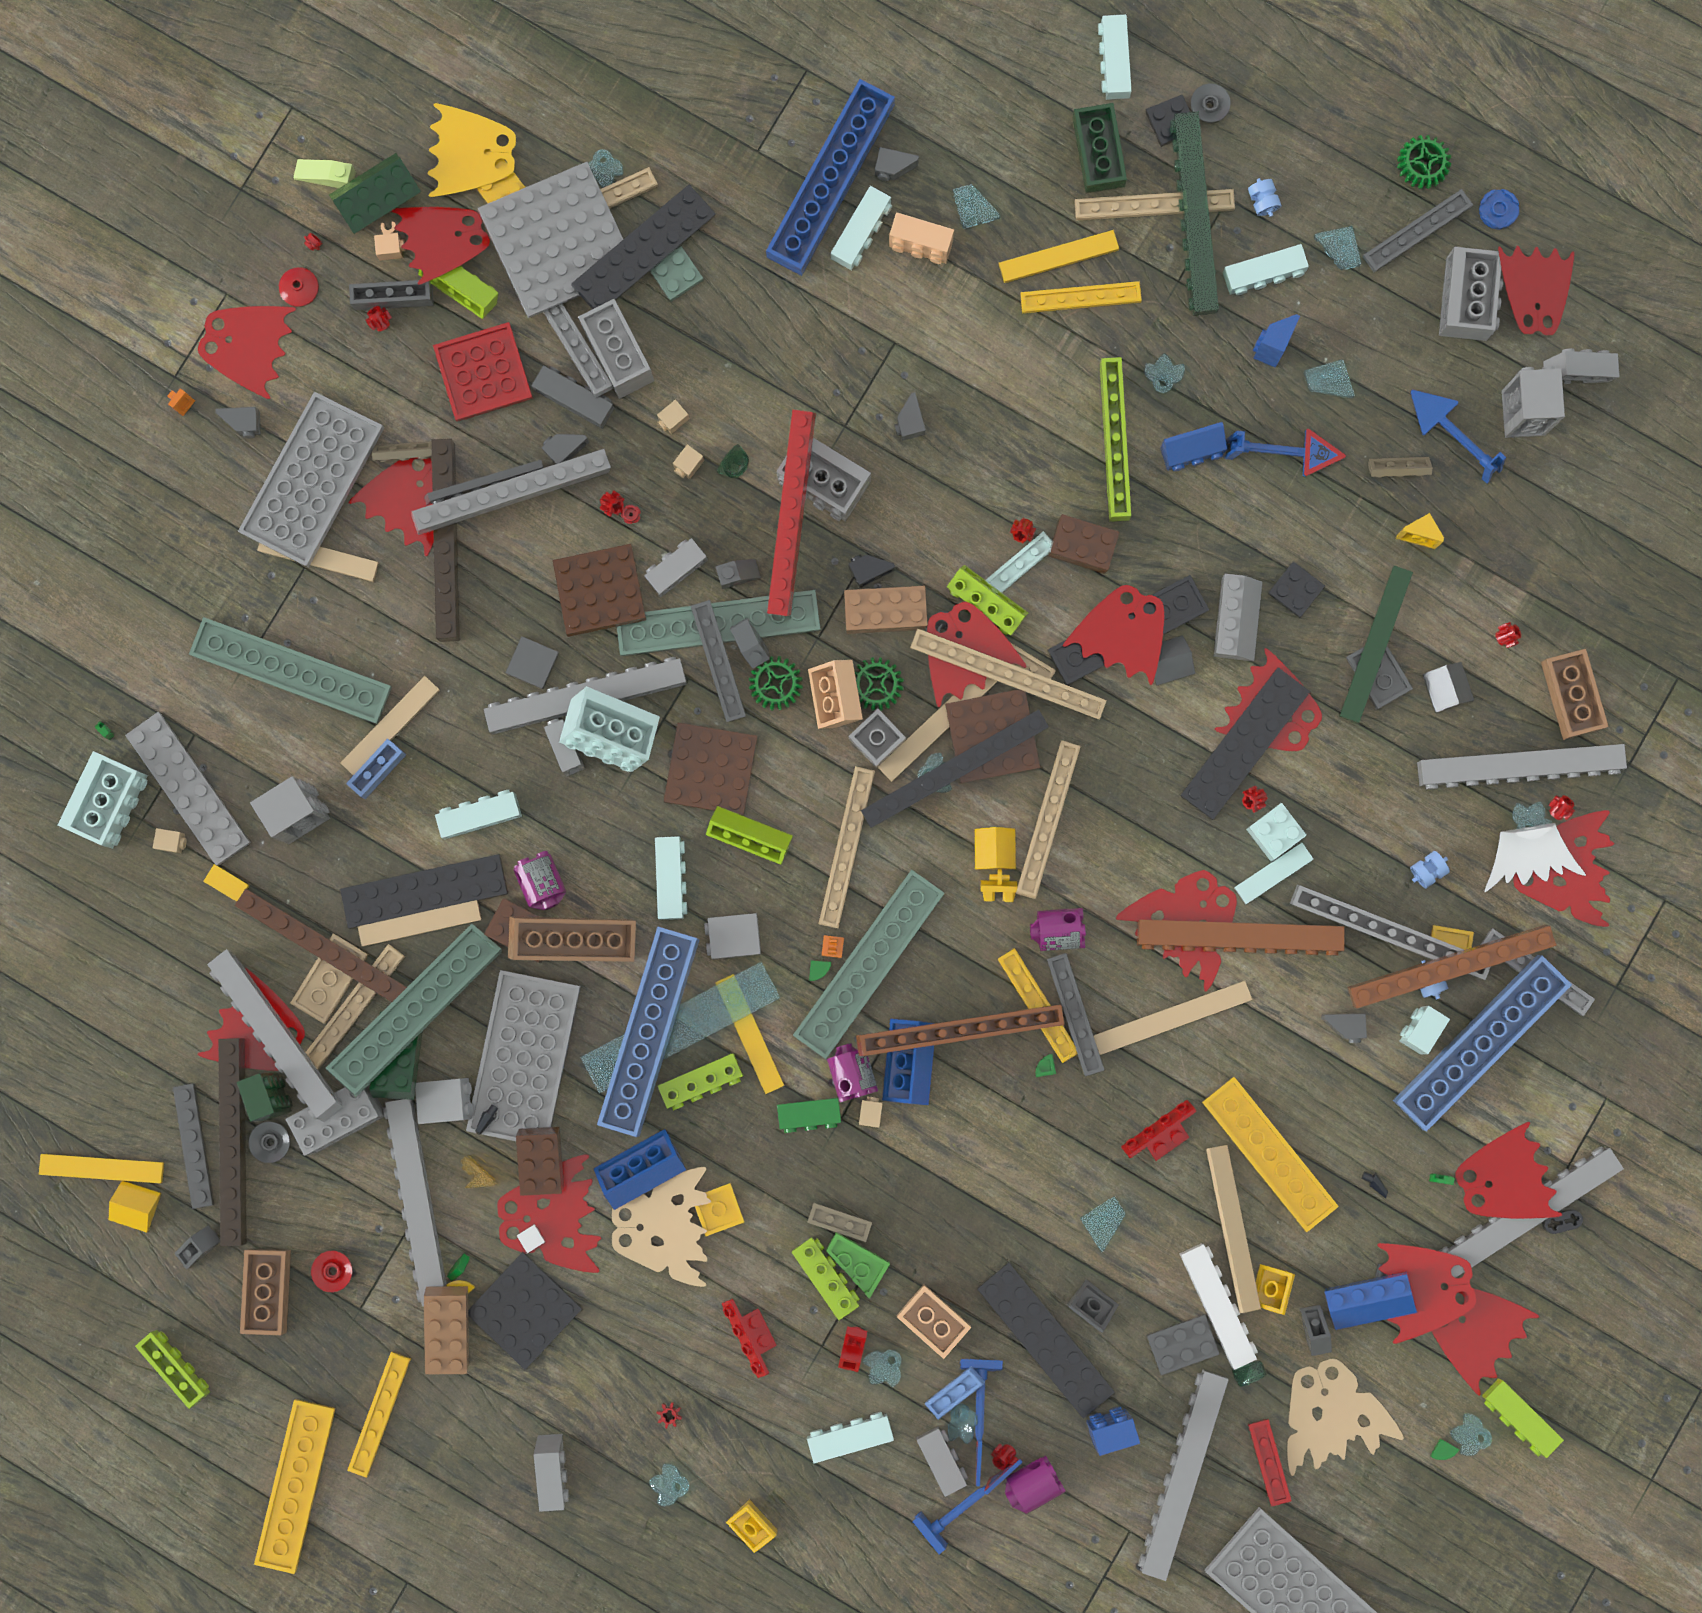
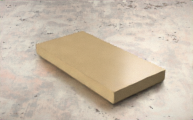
(325, 985)

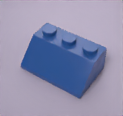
(1274, 340)
(1194, 447)

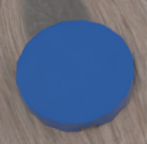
(1499, 209)

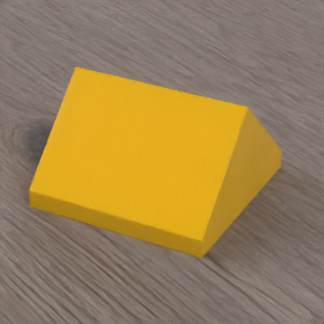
(1422, 532)
(995, 848)
(133, 1206)
(1274, 1288)
(752, 1526)

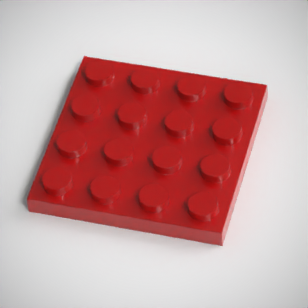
(482, 371)

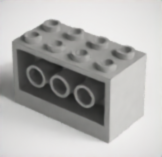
(1471, 294)
(616, 348)
(1533, 402)
(838, 474)
(290, 810)
(355, 1115)

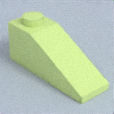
(324, 172)

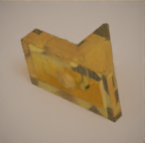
(481, 1178)

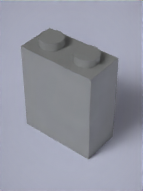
(568, 759)
(733, 936)
(443, 1101)

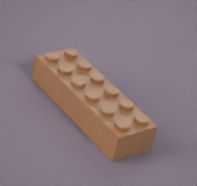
(571, 939)

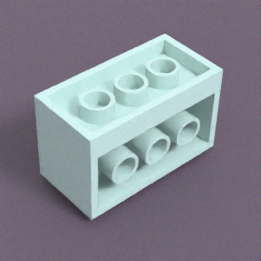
(609, 729)
(103, 800)

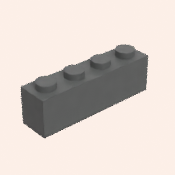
(391, 295)
(573, 396)

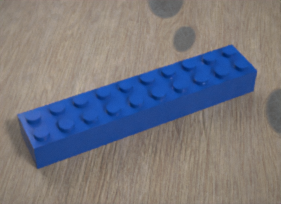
(830, 177)

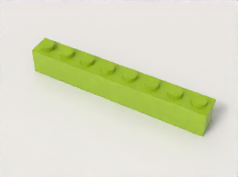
(1115, 439)

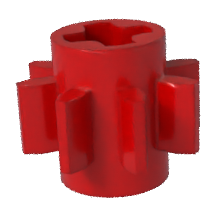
(378, 318)
(612, 503)
(1023, 530)
(1508, 635)
(1254, 799)
(1562, 807)
(664, 1417)
(1003, 1456)

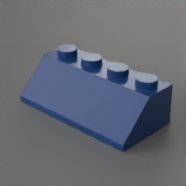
(908, 1070)
(639, 1169)
(1370, 1300)

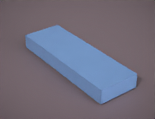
(954, 1392)

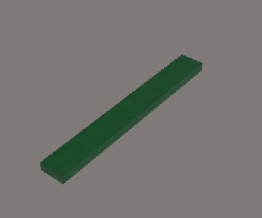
(1376, 644)

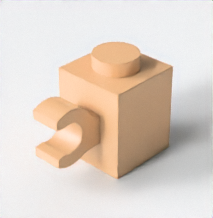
(389, 244)

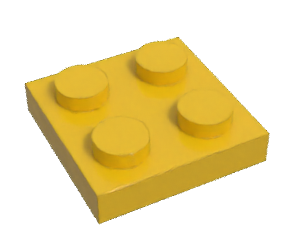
(721, 1211)

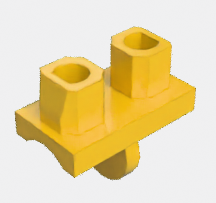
(998, 883)

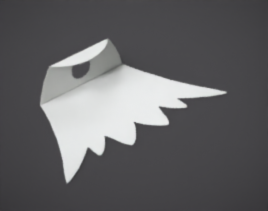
(1531, 850)

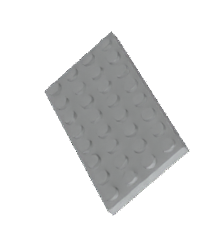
(311, 479)
(524, 1053)
(1278, 1575)

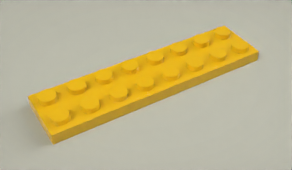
(1270, 1154)
(294, 1486)

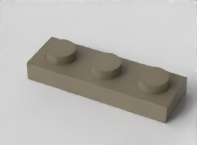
(402, 451)
(1400, 466)
(839, 1222)

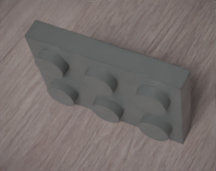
(1389, 681)
(1182, 1344)

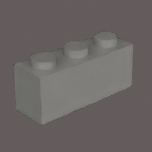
(675, 567)
(942, 1460)

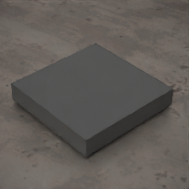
(532, 662)

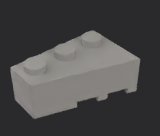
(1586, 365)
(550, 1472)

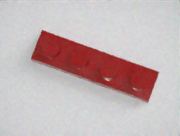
(1269, 1462)

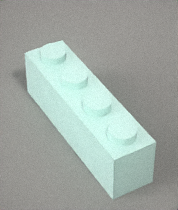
(1115, 57)
(861, 228)
(1265, 269)
(478, 815)
(669, 878)
(850, 1438)

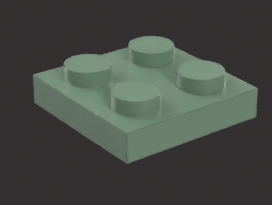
(676, 274)

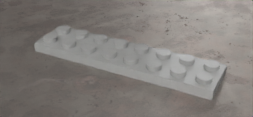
(188, 789)

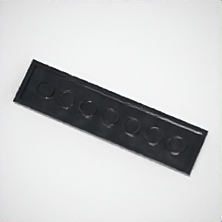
(644, 248)
(1181, 604)
(1245, 743)
(424, 891)
(1045, 1340)

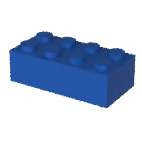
(1112, 1431)

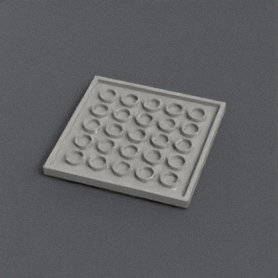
(551, 235)

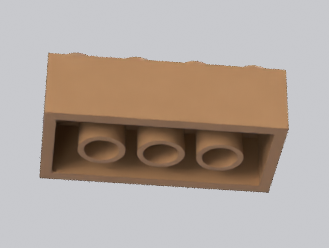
(885, 609)
(1574, 694)
(265, 1291)
(446, 1330)

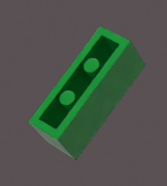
(809, 1114)

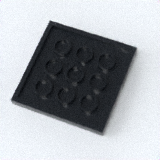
(524, 1310)

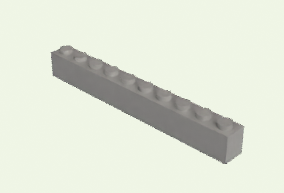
(510, 491)
(556, 701)
(1522, 765)
(1375, 926)
(275, 1036)
(1569, 1186)
(415, 1195)
(1183, 1475)

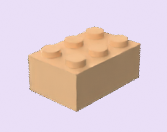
(921, 238)
(835, 694)
(933, 1321)

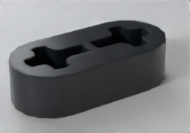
(1563, 1226)

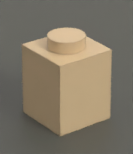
(672, 417)
(688, 462)
(169, 841)
(870, 1112)

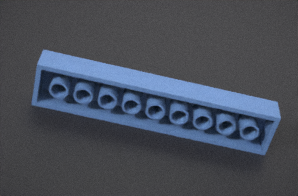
(648, 1032)
(1482, 1042)

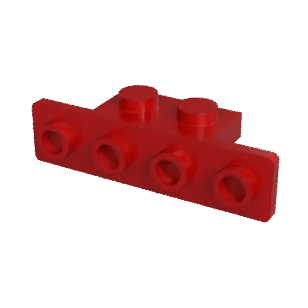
(1163, 1134)
(752, 1334)

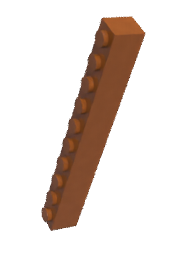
(1240, 936)
(1451, 966)
(959, 1030)

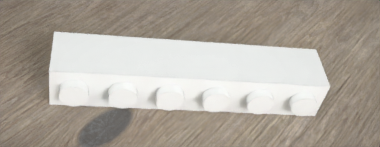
(1218, 1306)

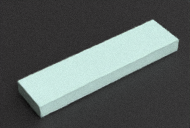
(1020, 563)
(1273, 873)

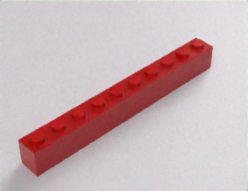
(791, 512)

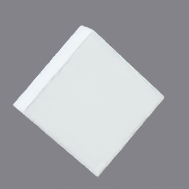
(531, 1238)

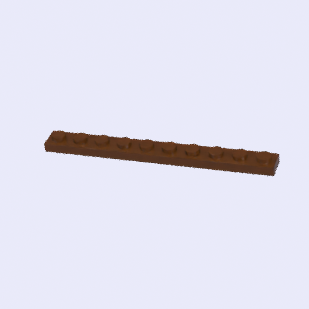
(319, 946)

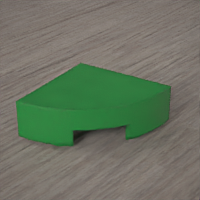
(104, 730)
(818, 969)
(1045, 1066)
(1441, 1179)
(459, 1267)
(1443, 1450)

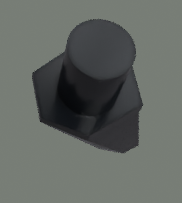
(486, 1119)
(1376, 1183)

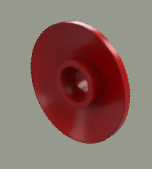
(304, 293)
(321, 1271)

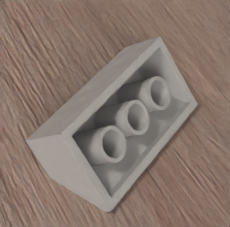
(1238, 617)

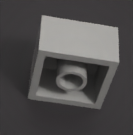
(877, 738)

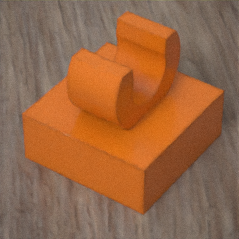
(180, 401)
(832, 946)

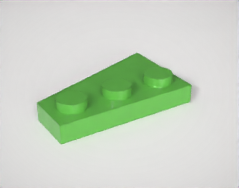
(858, 1262)

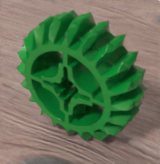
(1439, 157)
(883, 677)
(783, 678)

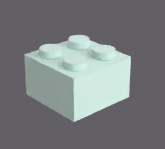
(1276, 832)
(1423, 1029)

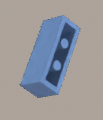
(376, 769)

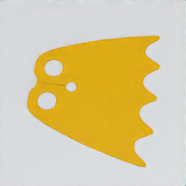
(462, 148)

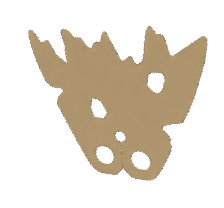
(668, 1222)
(1339, 1416)

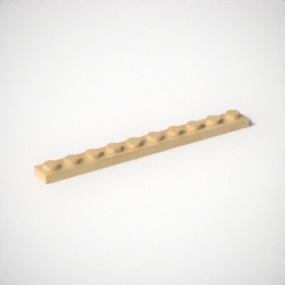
(1008, 674)

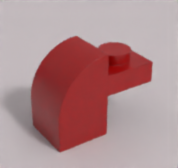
(852, 1348)

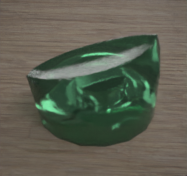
(734, 462)
(1249, 1373)

